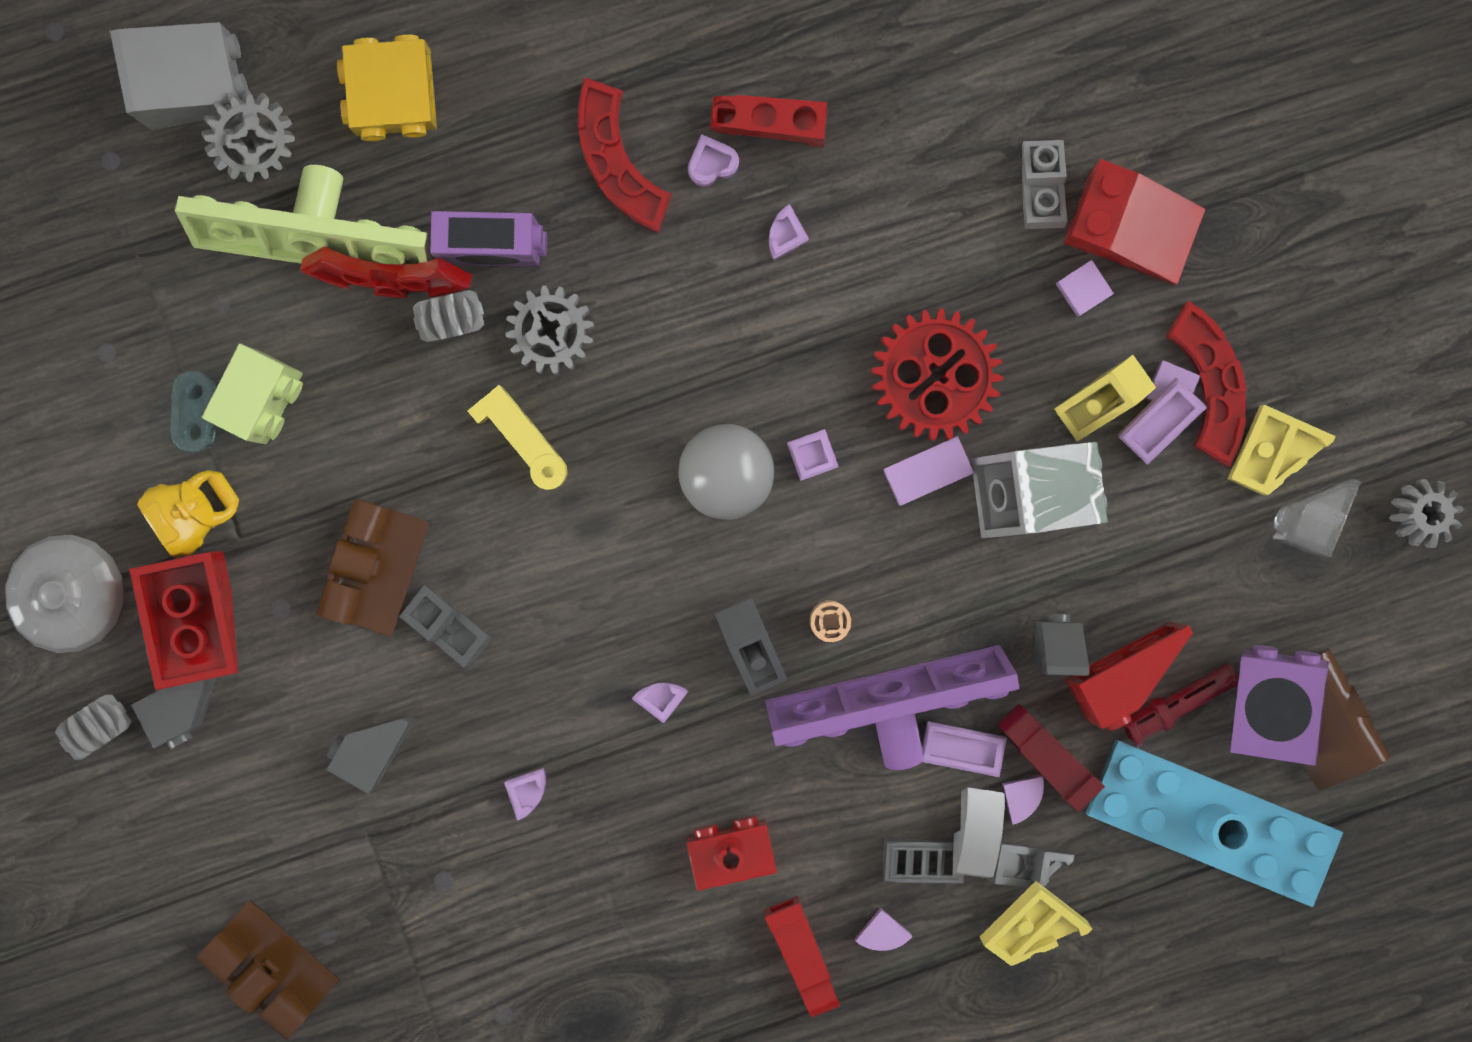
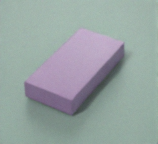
(1162, 421)
(928, 471)
(963, 748)

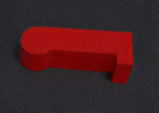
(770, 118)
(802, 955)

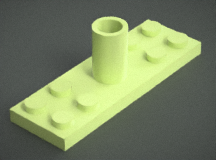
(292, 236)

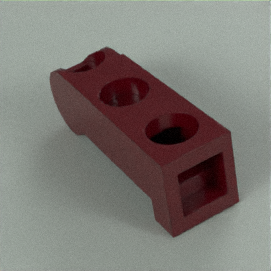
(1050, 758)

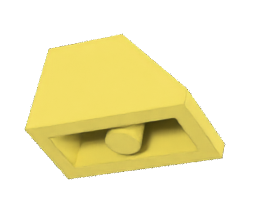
(1105, 398)

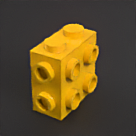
(387, 87)

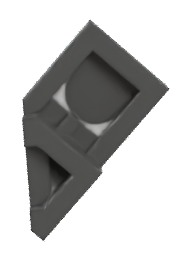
(1025, 864)

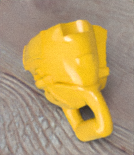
(183, 514)

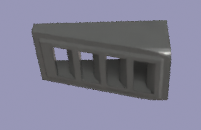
(908, 875)

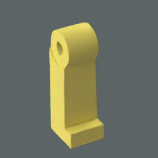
(546, 466)

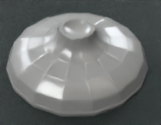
(64, 593)

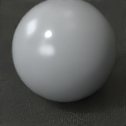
(726, 471)

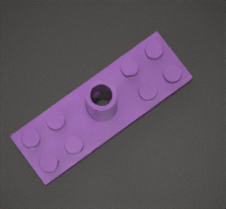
(891, 702)

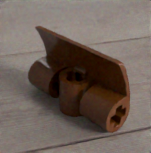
(372, 567)
(1347, 736)
(267, 970)

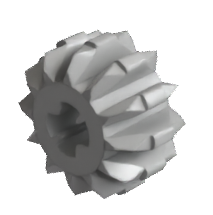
(448, 316)
(1415, 522)
(93, 727)

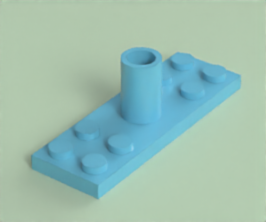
(1187, 810)

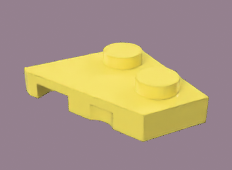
(1275, 450)
(1032, 926)

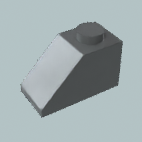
(1060, 646)
(751, 647)
(174, 712)
(368, 752)

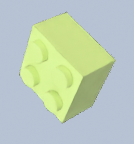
(253, 395)

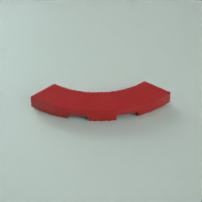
(609, 162)
(388, 280)
(1220, 380)

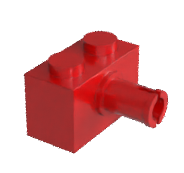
(731, 853)

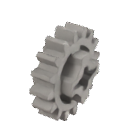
(246, 119)
(533, 339)

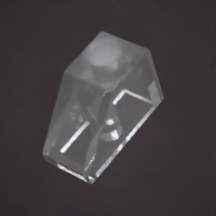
(1317, 518)

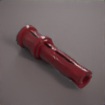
(1162, 713)

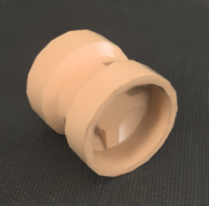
(830, 615)

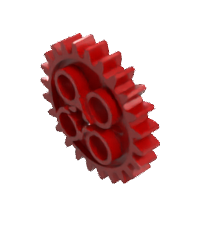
(912, 348)

